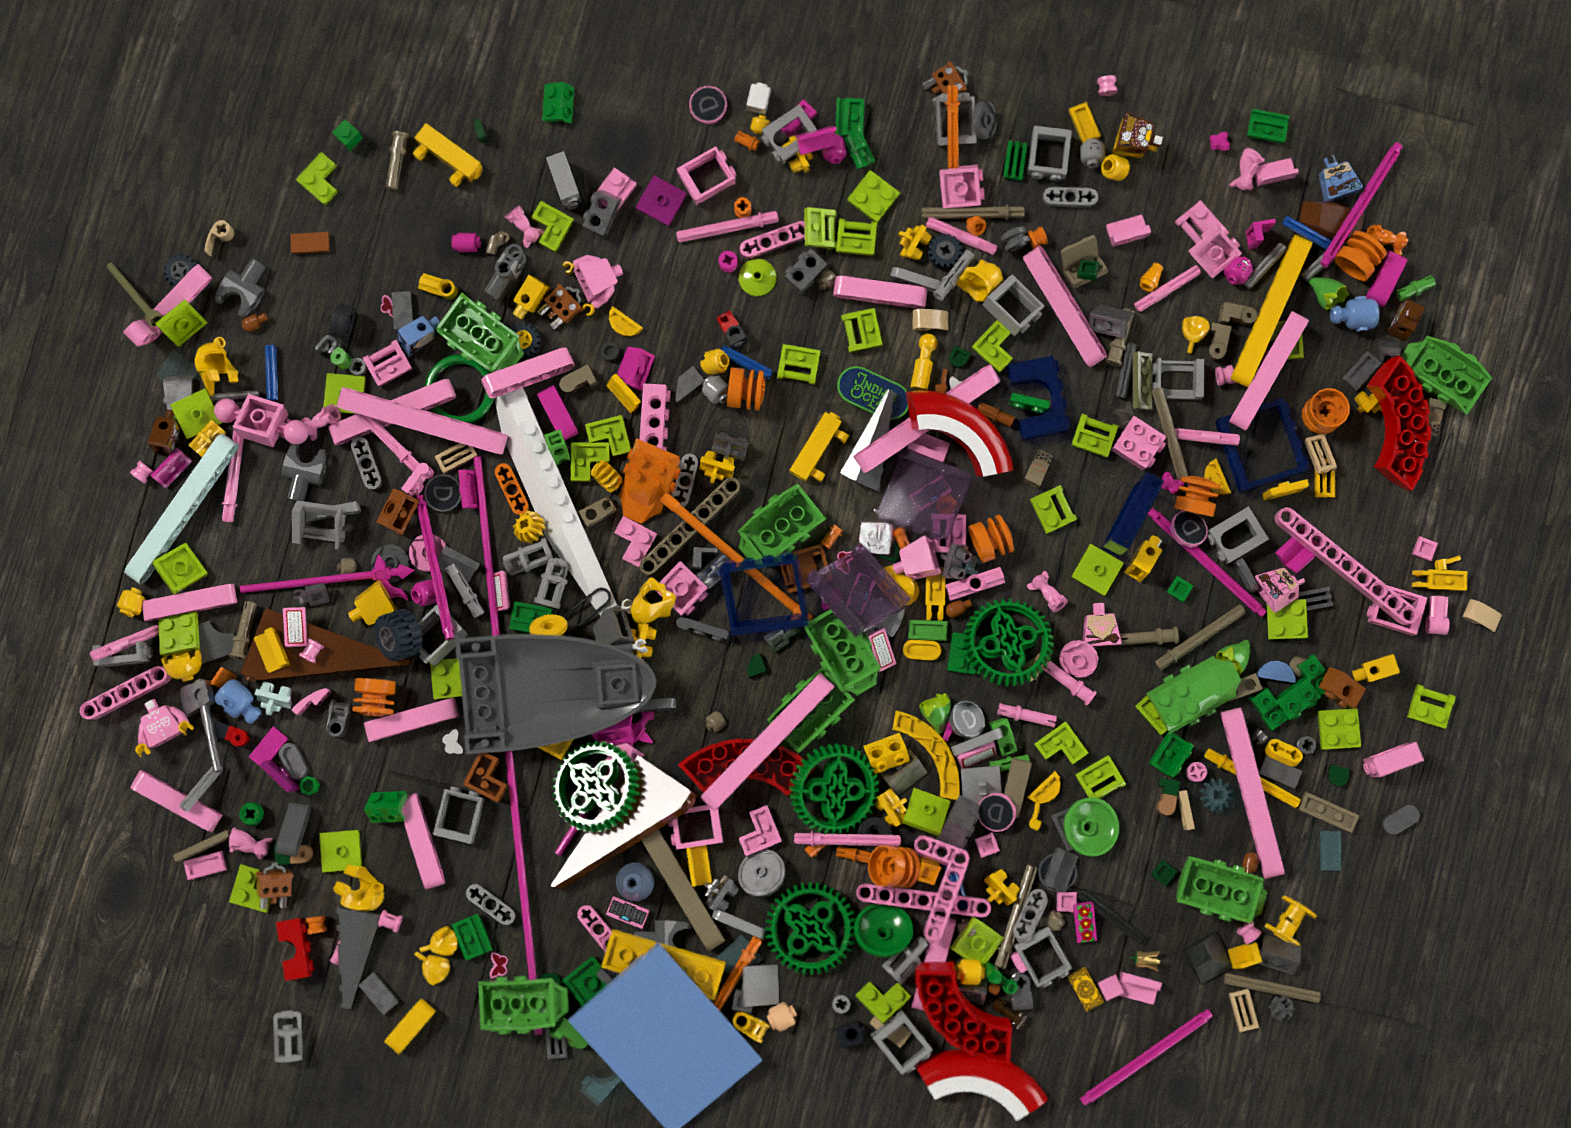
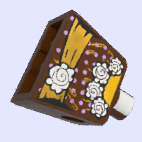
(1136, 135)
(1407, 318)
(164, 434)

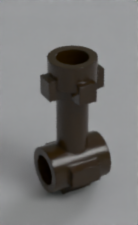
(1017, 1019)

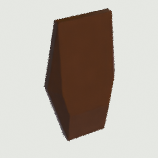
(1326, 217)

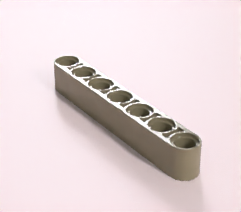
(686, 535)
(683, 890)

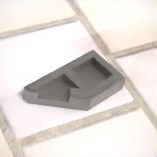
(688, 383)

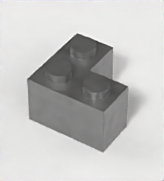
(959, 822)

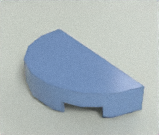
(1276, 671)

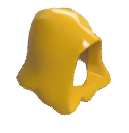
(980, 280)
(643, 611)

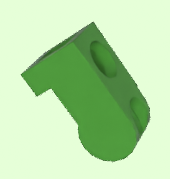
(557, 446)
(1006, 743)
(564, 1029)

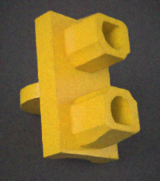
(801, 162)
(910, 240)
(1367, 402)
(206, 437)
(716, 469)
(643, 632)
(893, 807)
(998, 890)

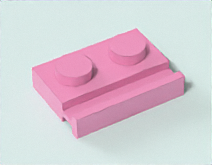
(617, 185)

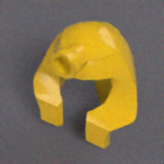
(211, 362)
(367, 897)

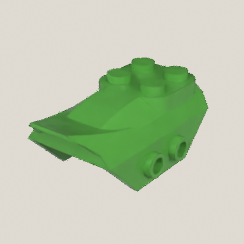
(480, 335)
(1447, 372)
(780, 524)
(842, 654)
(1194, 692)
(819, 718)
(1221, 890)
(521, 1004)

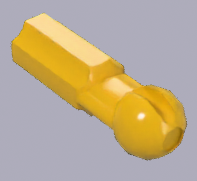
(923, 364)

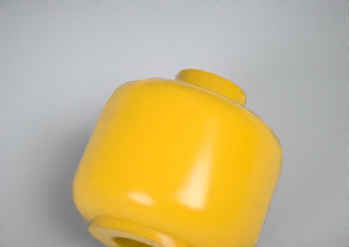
(759, 123)

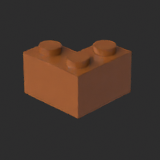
(481, 778)

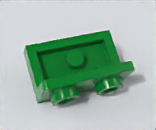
(558, 102)
(1171, 755)
(386, 806)

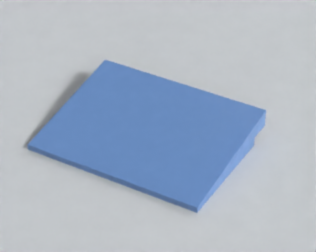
(665, 1038)

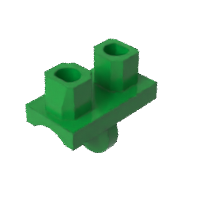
(859, 150)

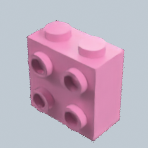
(1139, 443)

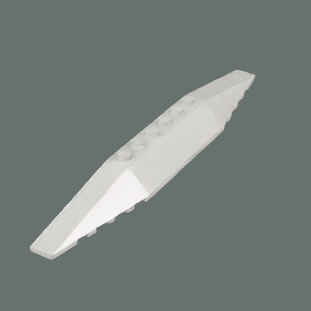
(550, 494)

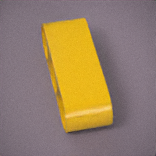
(410, 1026)

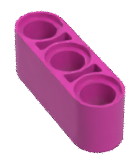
(1386, 278)
(557, 412)

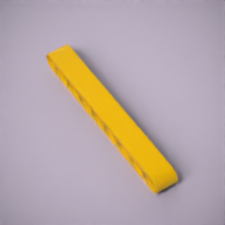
(1271, 310)

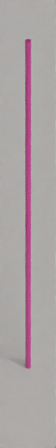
(508, 754)

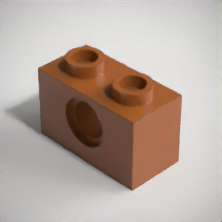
(397, 511)
(1341, 688)

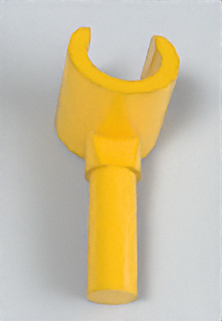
(1441, 564)
(1034, 823)

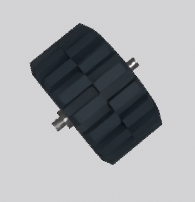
(398, 635)

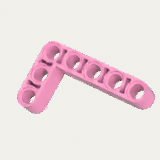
(188, 288)
(946, 885)

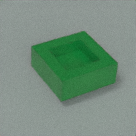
(1179, 589)

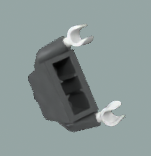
(615, 628)

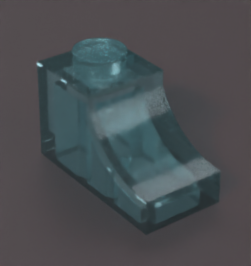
(598, 1087)

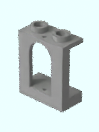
(784, 153)
(1196, 367)
(299, 529)
(1228, 555)
(143, 655)

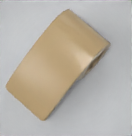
(216, 232)
(929, 319)
(1482, 614)

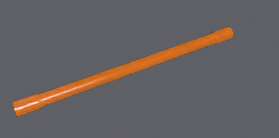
(676, 507)

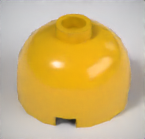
(183, 665)

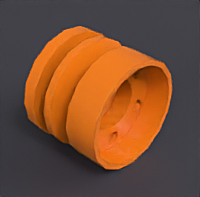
(1360, 255)
(745, 388)
(1331, 403)
(1197, 496)
(991, 538)
(374, 696)
(894, 866)

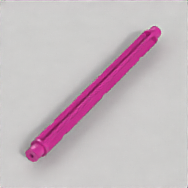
(1361, 204)
(1211, 566)
(435, 568)
(1146, 1057)

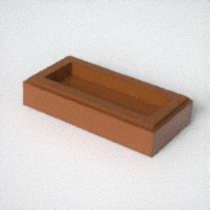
(310, 242)

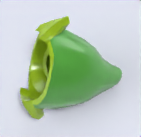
(1328, 291)
(1237, 654)
(937, 711)

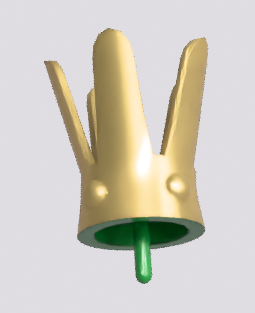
(1142, 959)

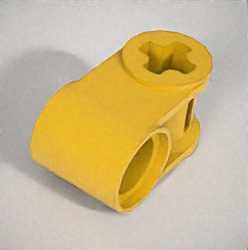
(751, 1026)

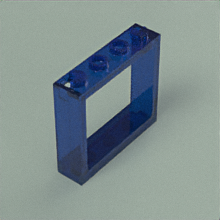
(1234, 459)
(1132, 514)
(764, 624)

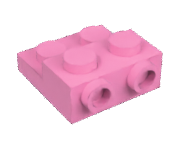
(961, 186)
(1215, 250)
(686, 587)

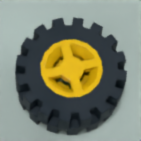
(528, 335)

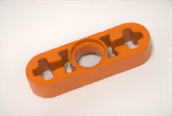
(510, 474)

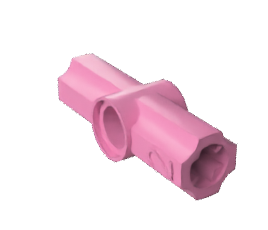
(987, 580)

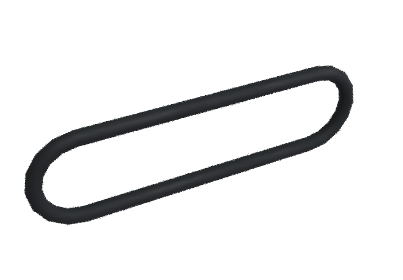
(580, 603)

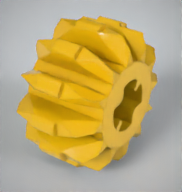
(606, 476)
(529, 527)

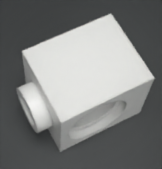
(758, 98)

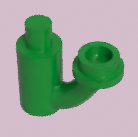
(996, 977)

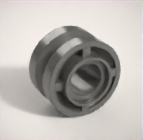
(1015, 239)

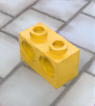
(887, 753)

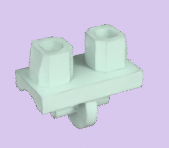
(273, 701)

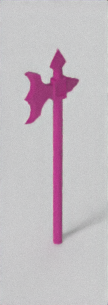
(380, 573)
(639, 734)

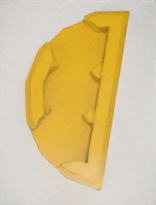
(622, 324)
(1215, 474)
(1046, 790)

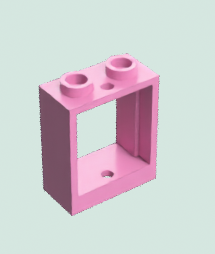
(700, 160)
(1411, 629)
(1392, 760)
(675, 838)

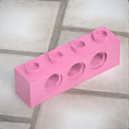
(651, 393)

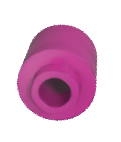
(466, 242)

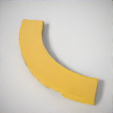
(937, 749)

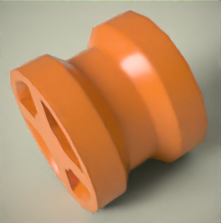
(1037, 237)
(316, 924)

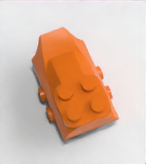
(646, 480)

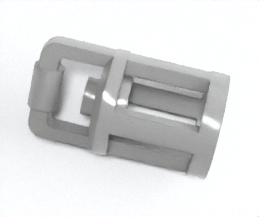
(523, 559)
(553, 577)
(908, 956)
(287, 1031)

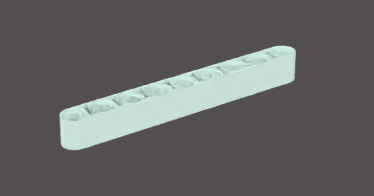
(181, 508)

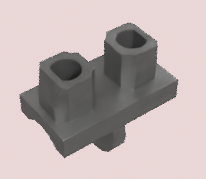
(730, 446)
(953, 561)
(711, 573)
(718, 890)

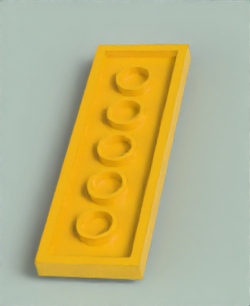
(626, 948)

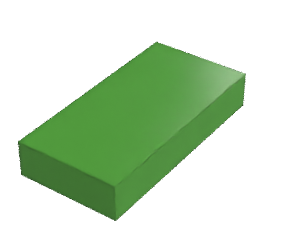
(927, 630)

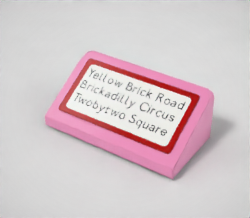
(502, 591)
(295, 627)
(881, 648)
(977, 755)

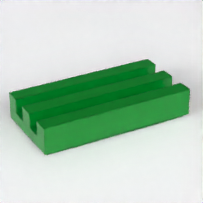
(1017, 145)

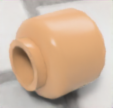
(781, 1016)

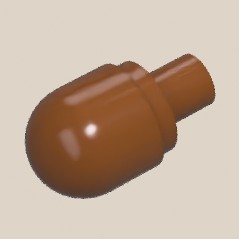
(253, 322)
(957, 608)
(1250, 862)

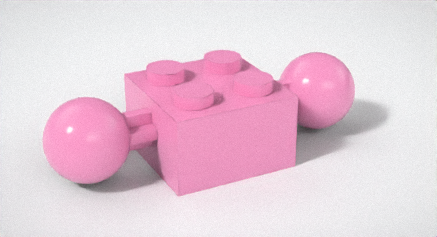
(261, 420)

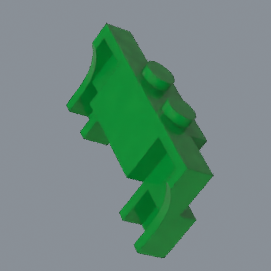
(1294, 699)

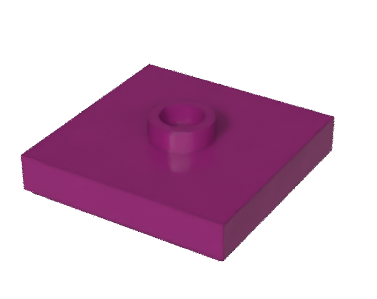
(661, 201)
(280, 775)

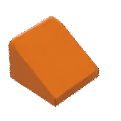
(222, 677)

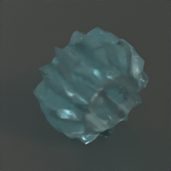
(1216, 801)

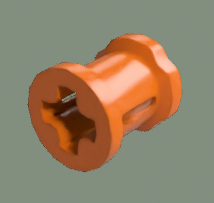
(742, 201)

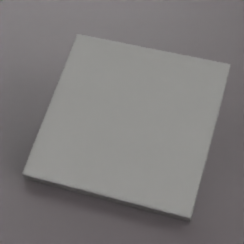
(980, 782)
(760, 985)

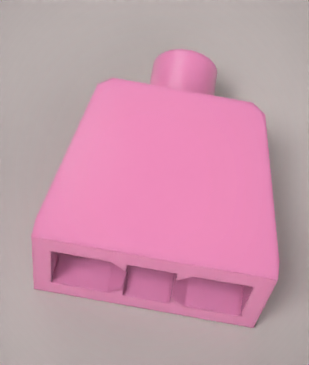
(918, 560)

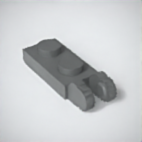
(700, 628)

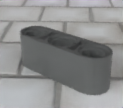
(293, 829)

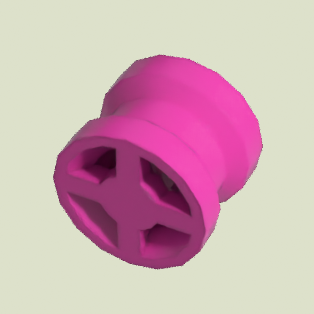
(729, 265)

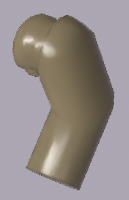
(495, 241)

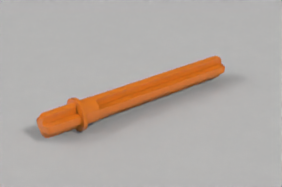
(952, 117)
(745, 959)

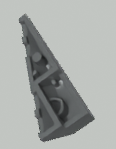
(874, 430)
(356, 937)

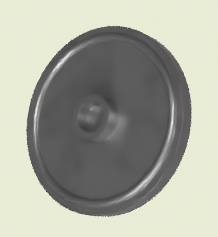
(761, 873)

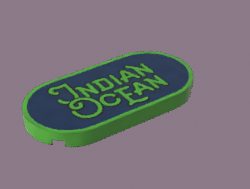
(866, 389)

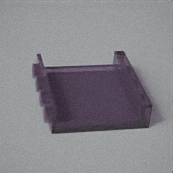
(924, 495)
(858, 590)

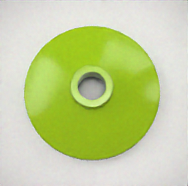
(759, 286)

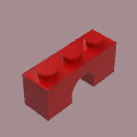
(295, 932)

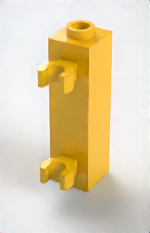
(449, 153)
(815, 447)

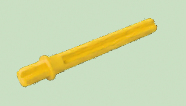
(1227, 764)

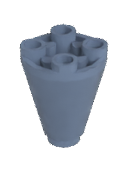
(643, 878)

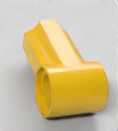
(436, 286)

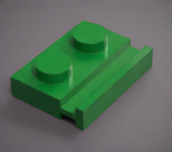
(849, 116)
(1267, 126)
(1025, 402)
(524, 614)
(957, 660)
(472, 936)

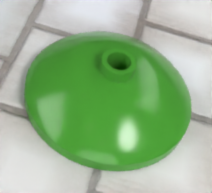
(1101, 823)

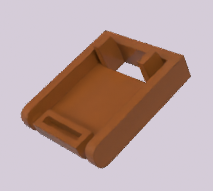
(806, 562)

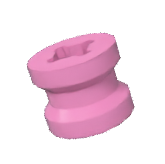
(1107, 85)
(1223, 375)
(142, 472)
(1199, 770)
(1248, 932)

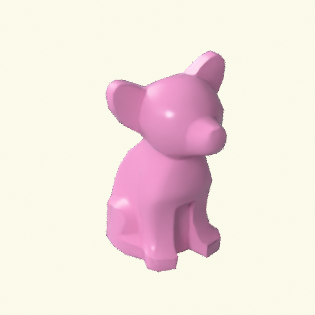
(1248, 165)
(521, 222)
(328, 415)
(1055, 600)
(244, 842)

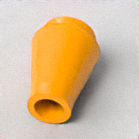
(1150, 279)

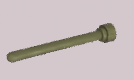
(151, 315)

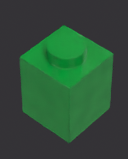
(347, 135)

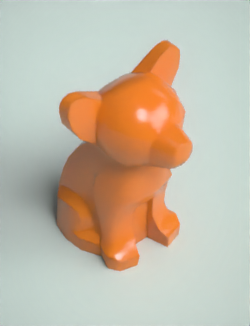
(1387, 237)

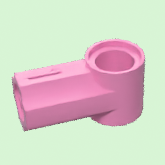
(1437, 620)

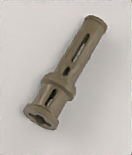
(397, 152)
(1118, 347)
(1158, 636)
(242, 639)

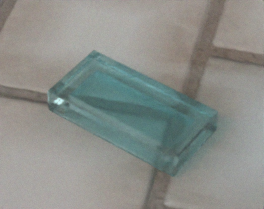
(1330, 850)

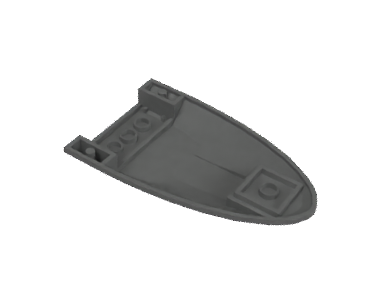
(545, 689)

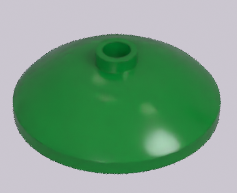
(885, 920)

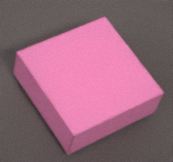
(1424, 548)
(986, 845)
(1065, 901)
(1018, 962)
(1111, 987)

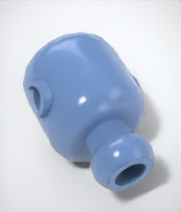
(1357, 314)
(237, 701)

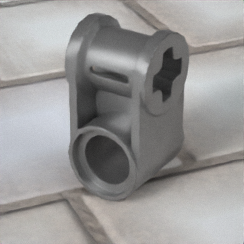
(338, 717)
(1022, 997)

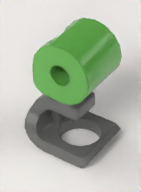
(338, 355)

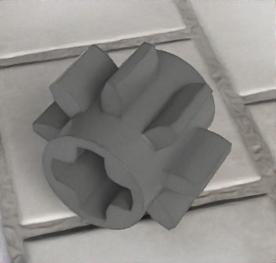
(1281, 1008)

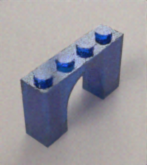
(1042, 371)

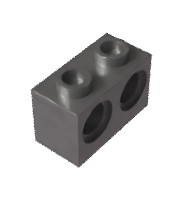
(605, 214)
(809, 274)

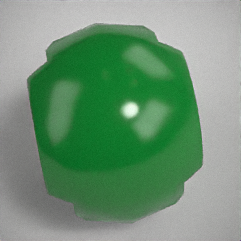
(259, 813)

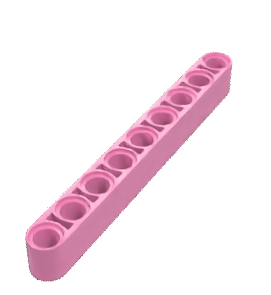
(422, 420)
(903, 433)
(1355, 567)
(767, 742)
(1252, 793)

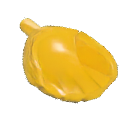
(1194, 330)
(442, 942)
(434, 967)

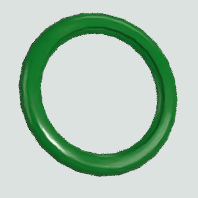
(459, 359)

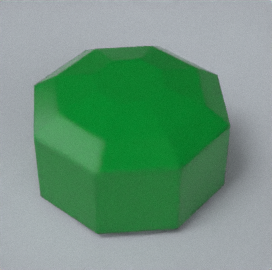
(309, 785)

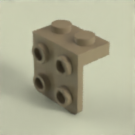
(1073, 254)

